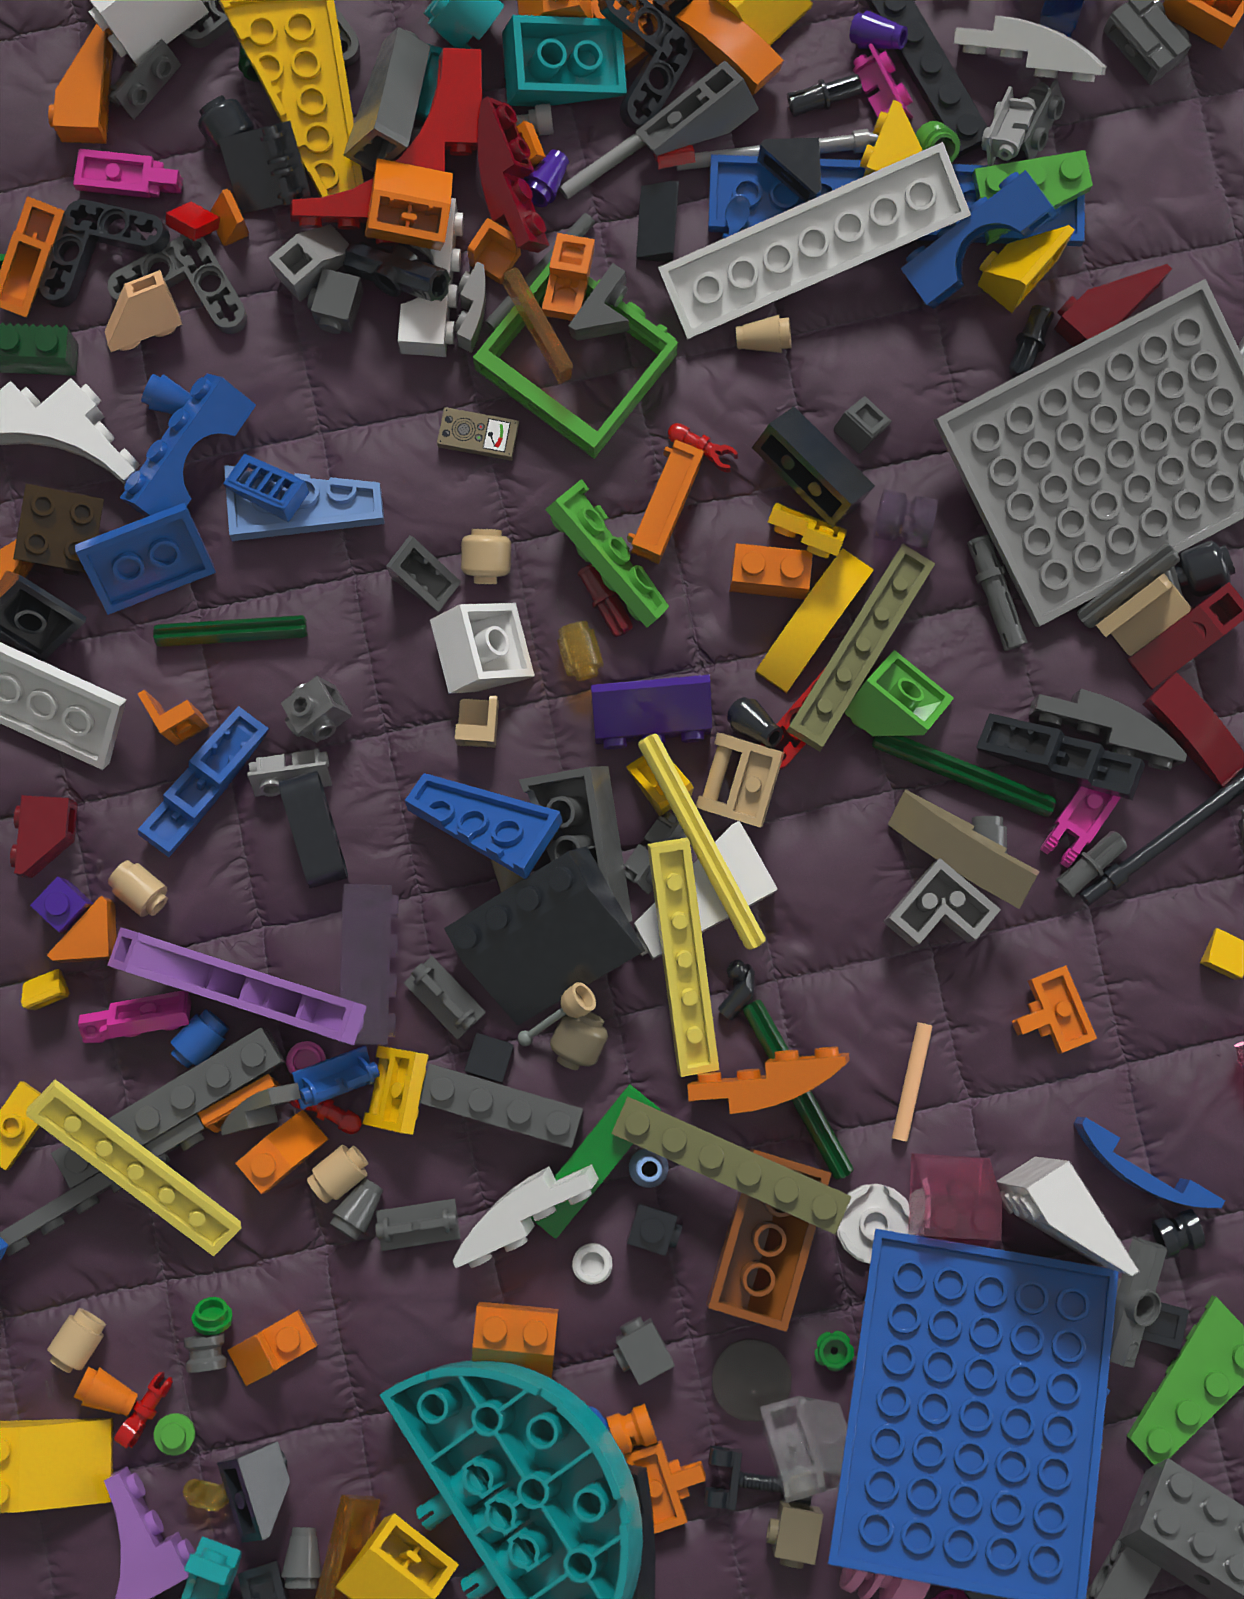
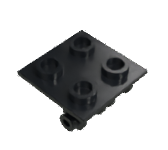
(265, 167)

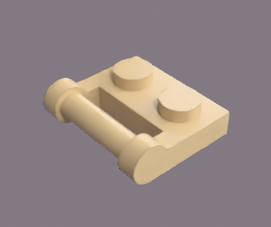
(752, 781)

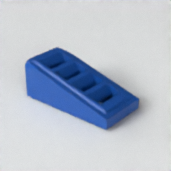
(282, 508)

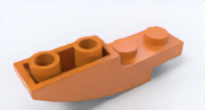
(785, 1079)

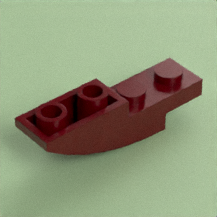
(502, 166)

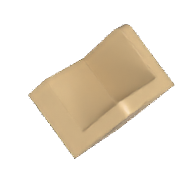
(477, 722)

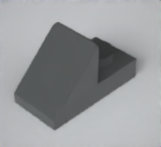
(595, 315)

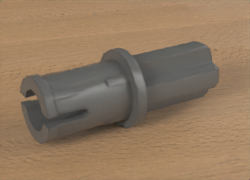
(1091, 863)

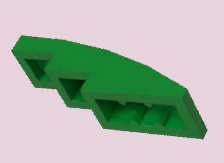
(600, 1150)

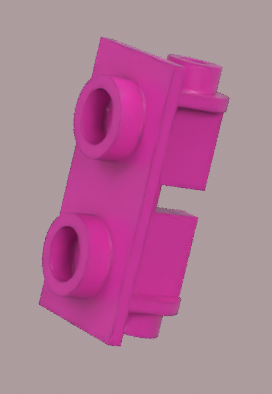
(876, 72)

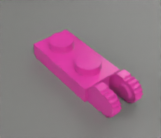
(1082, 820)

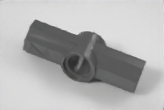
(1136, 1301)

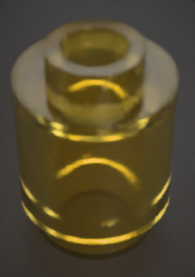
(580, 650)

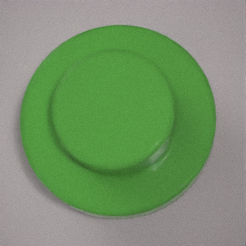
(174, 1434)

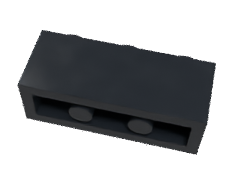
(813, 466)

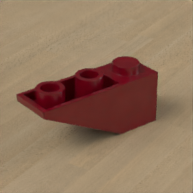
(1189, 636)

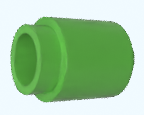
(937, 132)

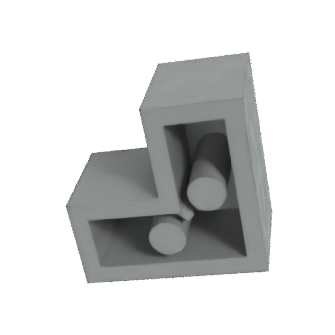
(943, 897)

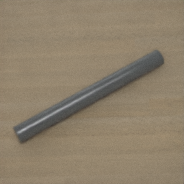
(579, 229)

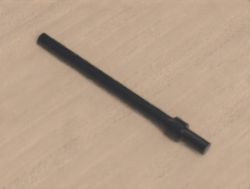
(1117, 875)

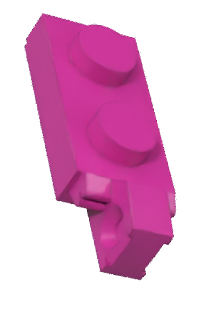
(124, 174)
(136, 1017)

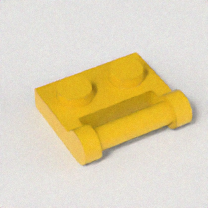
(396, 1090)

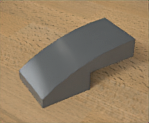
(259, 1109)

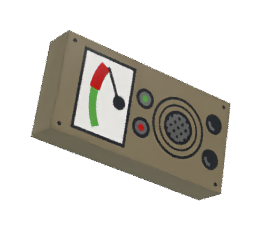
(478, 433)

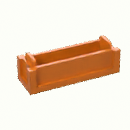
(666, 501)

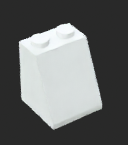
(143, 23)

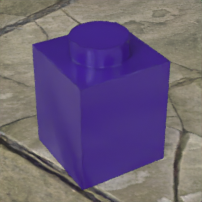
(61, 904)

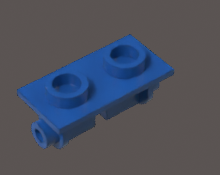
(335, 1076)

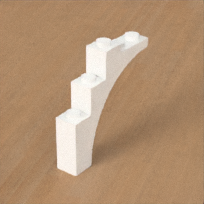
(63, 421)

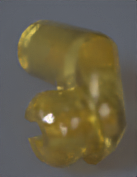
(205, 1494)

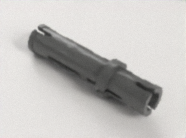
(999, 599)

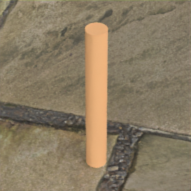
(912, 1082)

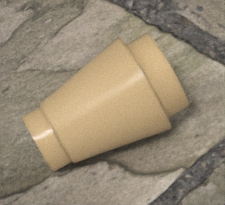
(765, 335)

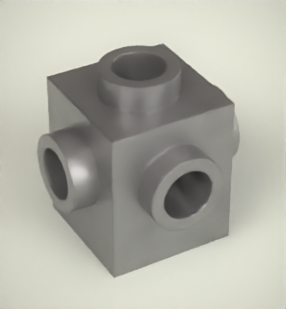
(315, 710)

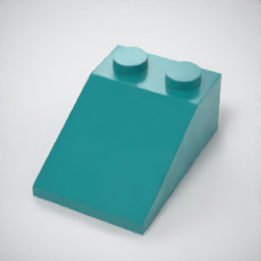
(562, 60)

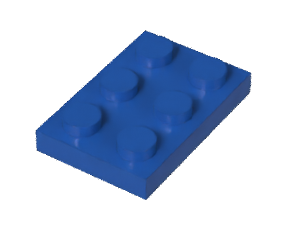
(145, 558)

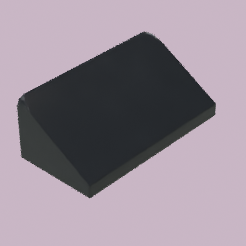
(657, 221)

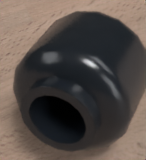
(222, 119)
(1205, 568)

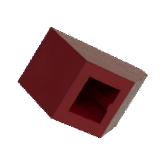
(44, 831)

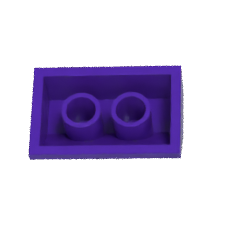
(650, 707)

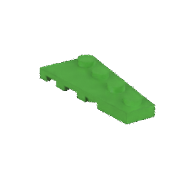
(608, 554)
(1194, 1385)

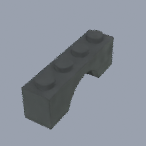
(500, 1105)

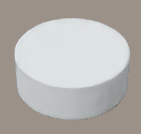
(592, 1263)

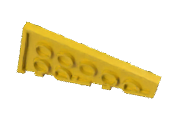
(304, 74)

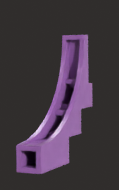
(237, 986)
(146, 1559)

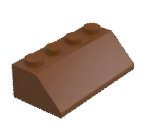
(763, 1257)

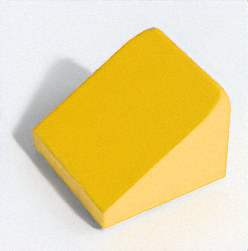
(1225, 954)
(44, 990)

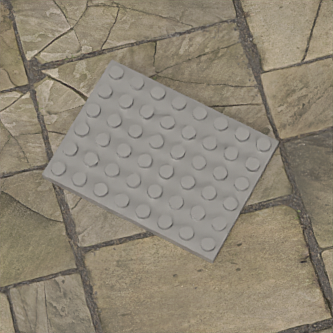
(1108, 451)

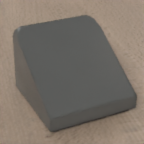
(861, 424)

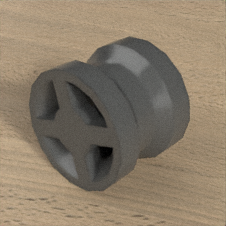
(205, 1353)

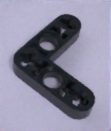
(658, 47)
(86, 237)

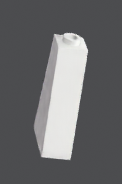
(745, 868)

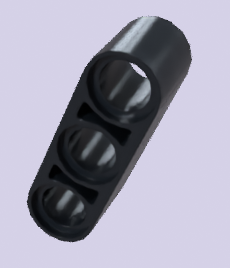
(313, 829)

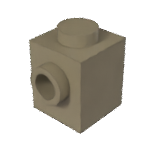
(795, 1534)

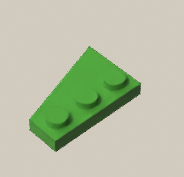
(1058, 176)

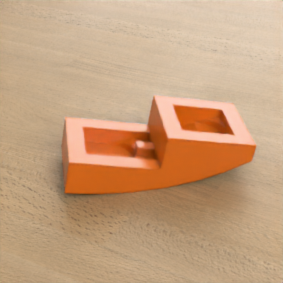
(568, 276)

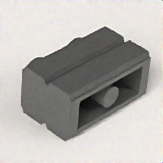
(1147, 38)

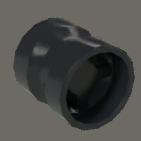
(1179, 1233)

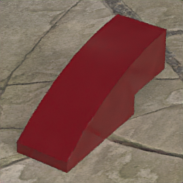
(1196, 729)

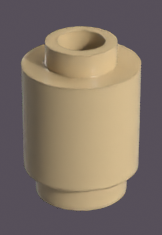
(138, 888)
(338, 1173)
(76, 1341)

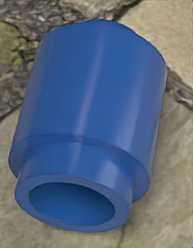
(199, 1038)

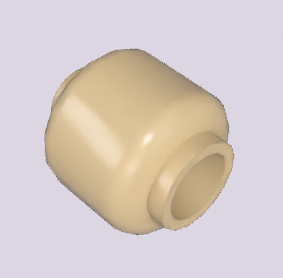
(485, 555)

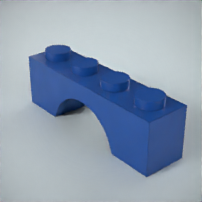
(1016, 207)
(211, 409)

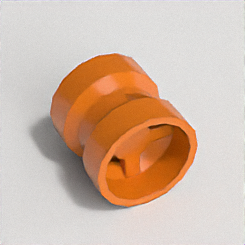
(632, 1429)

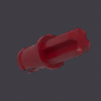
(605, 601)

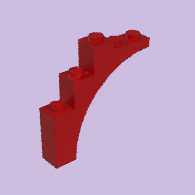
(449, 125)

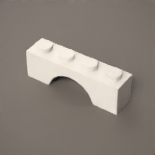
(426, 324)

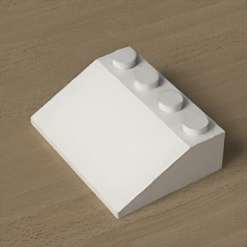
(1057, 1203)

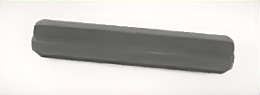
(1128, 585)

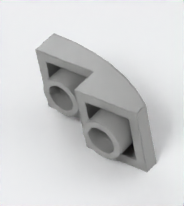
(474, 301)

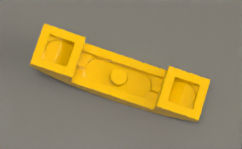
(814, 620)

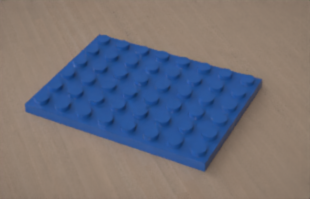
(976, 1419)

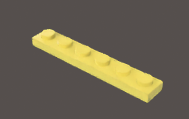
(683, 956)
(133, 1167)

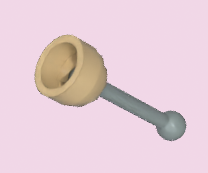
(575, 1002)

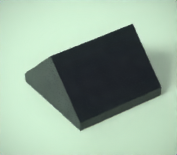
(34, 617)

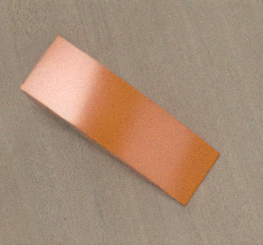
(730, 39)
(28, 255)

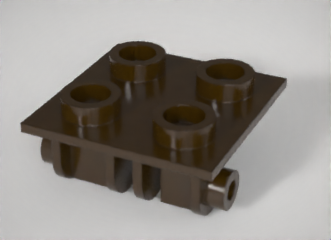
(53, 525)

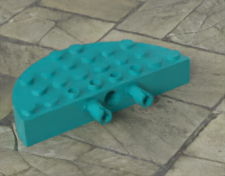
(525, 1479)

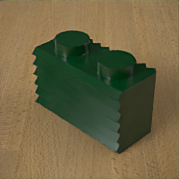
(37, 350)

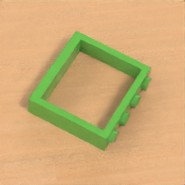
(548, 409)

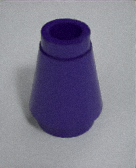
(879, 31)
(547, 178)

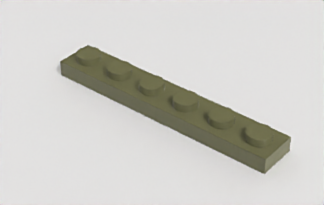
(860, 648)
(731, 1165)

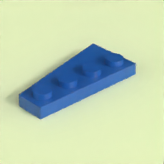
(488, 822)

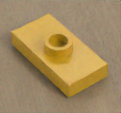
(15, 1126)

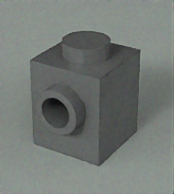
(335, 301)
(642, 1350)

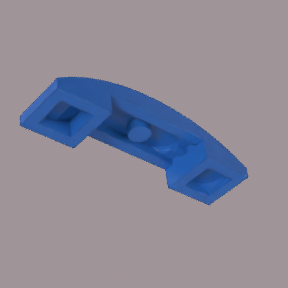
(1102, 1144)

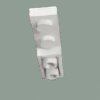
(1047, 49)
(510, 1220)

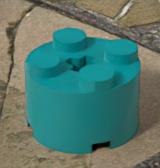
(462, 19)

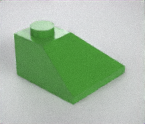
(897, 700)

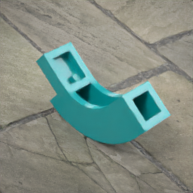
(211, 1570)

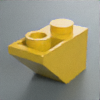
(894, 141)

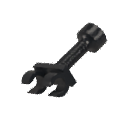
(724, 1498)

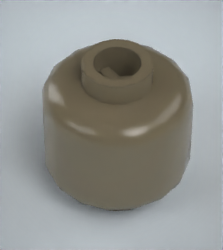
(579, 1040)

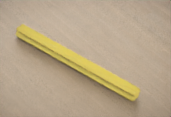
(701, 841)

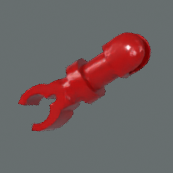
(711, 451)
(346, 1121)
(145, 1409)

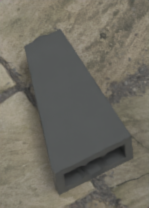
(389, 101)

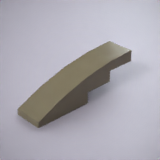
(963, 849)

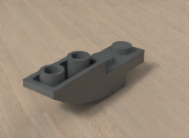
(1122, 727)

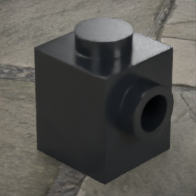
(654, 1229)

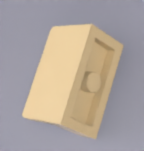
(1145, 615)

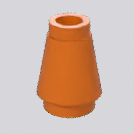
(105, 1392)

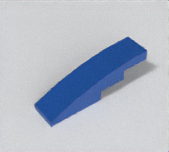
(203, 781)

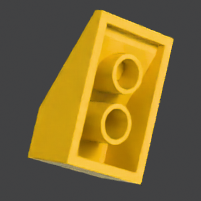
(54, 1463)

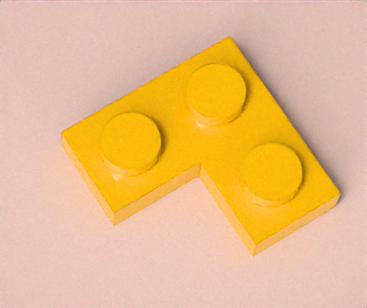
(816, 533)

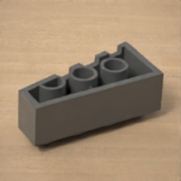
(588, 820)

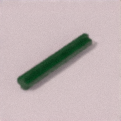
(230, 630)

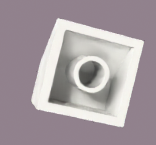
(481, 646)

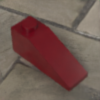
(1107, 305)

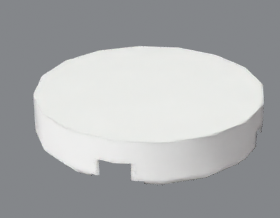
(871, 1209)

